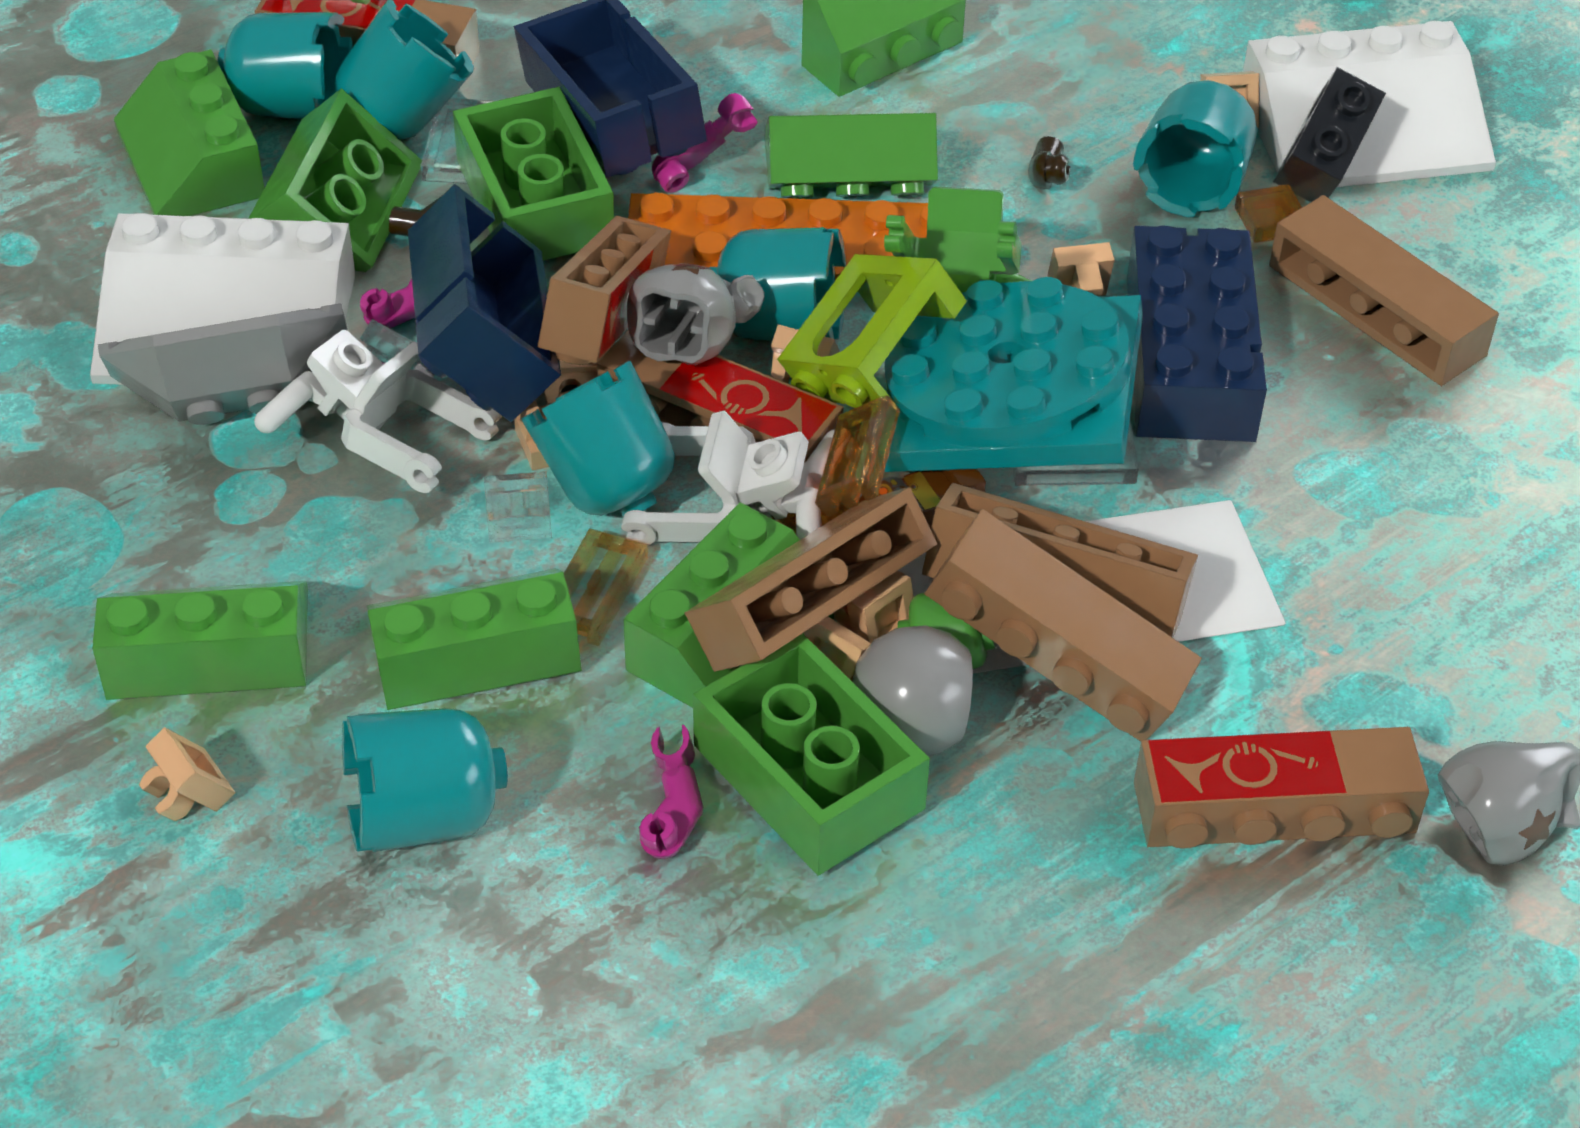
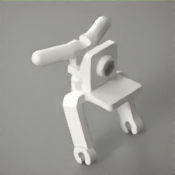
(366, 394)
(760, 475)

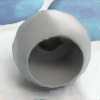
(920, 683)

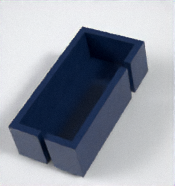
(616, 81)
(481, 307)
(1198, 335)

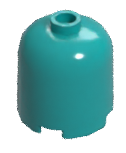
(284, 62)
(402, 70)
(1197, 148)
(792, 269)
(605, 443)
(419, 776)

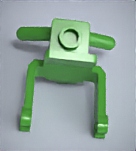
(963, 235)

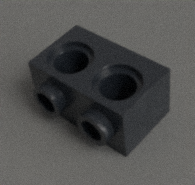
(1329, 136)

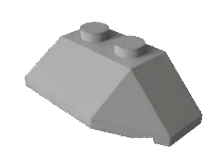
(223, 365)

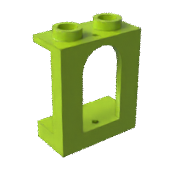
(893, 289)

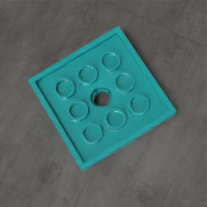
(1016, 380)

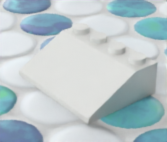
(1423, 126)
(213, 271)

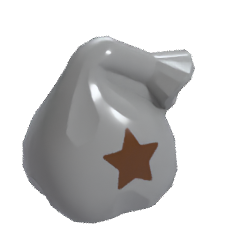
(688, 311)
(1512, 795)

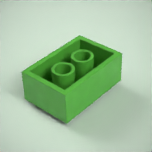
(534, 170)
(810, 753)

